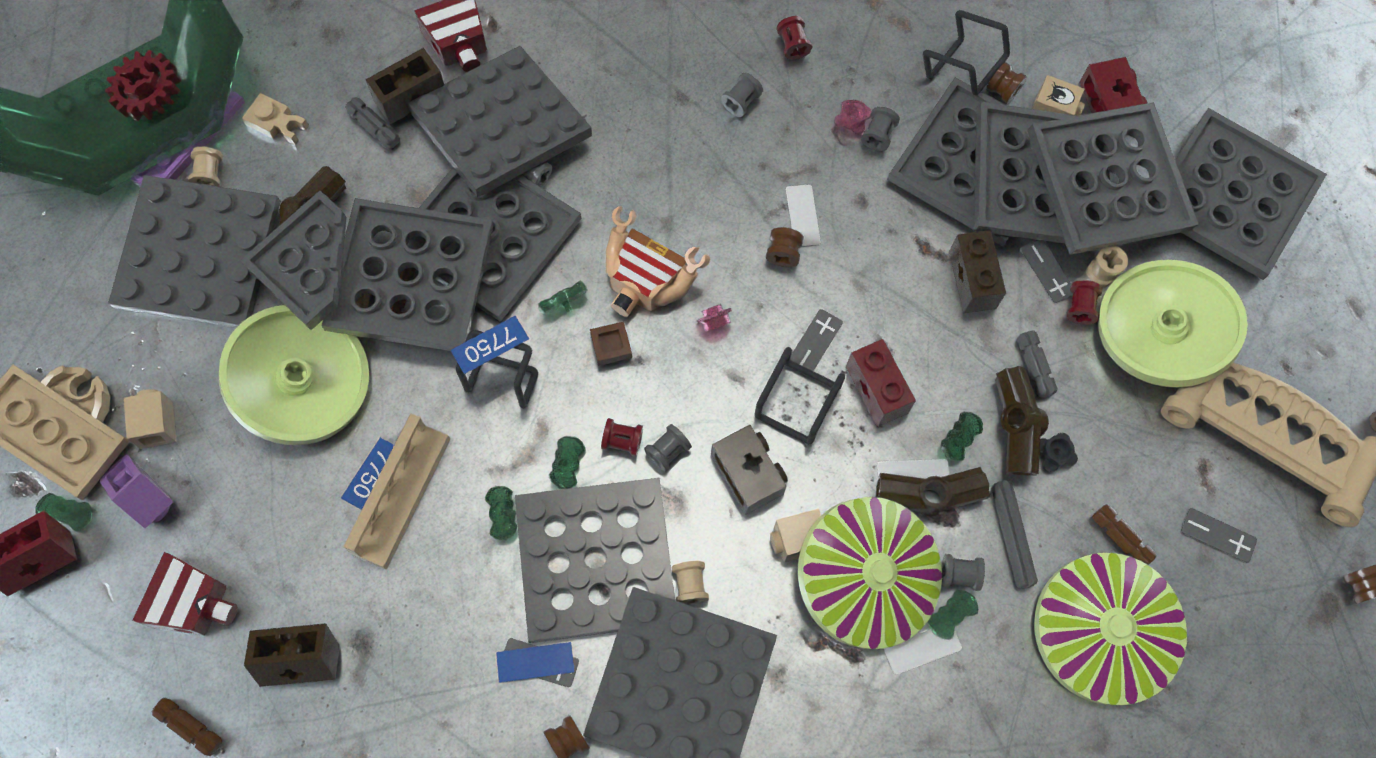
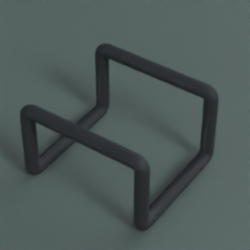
(976, 89)
(785, 360)
(522, 368)

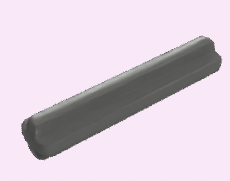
(1014, 534)

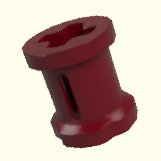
(794, 37)
(1084, 302)
(610, 441)

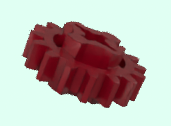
(143, 85)

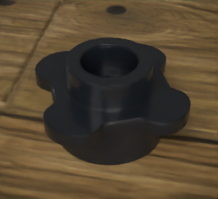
(1064, 445)

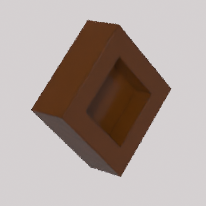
(611, 343)

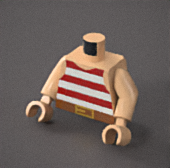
(646, 270)

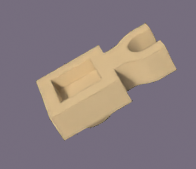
(273, 117)

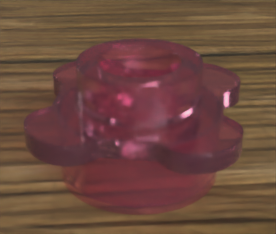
(853, 108)
(714, 318)

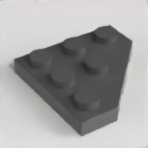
(304, 260)

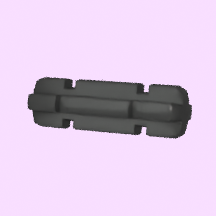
(372, 123)
(1037, 364)

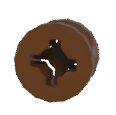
(1006, 83)
(784, 247)
(1363, 583)
(566, 739)

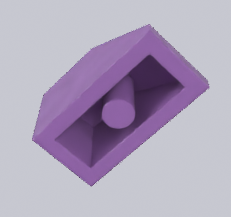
(136, 492)

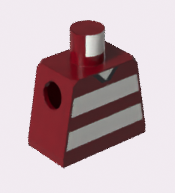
(453, 31)
(183, 599)

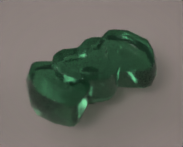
(563, 298)
(961, 436)
(566, 462)
(66, 511)
(501, 512)
(952, 614)

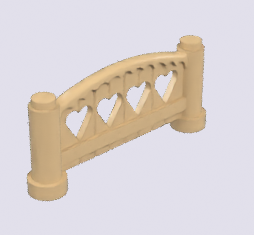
(1343, 480)

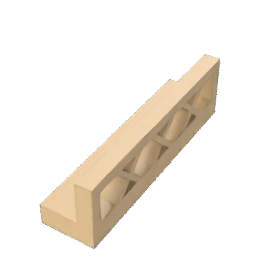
(397, 493)

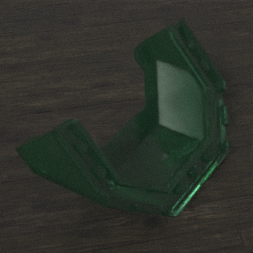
(88, 145)

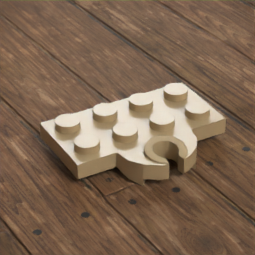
(57, 429)

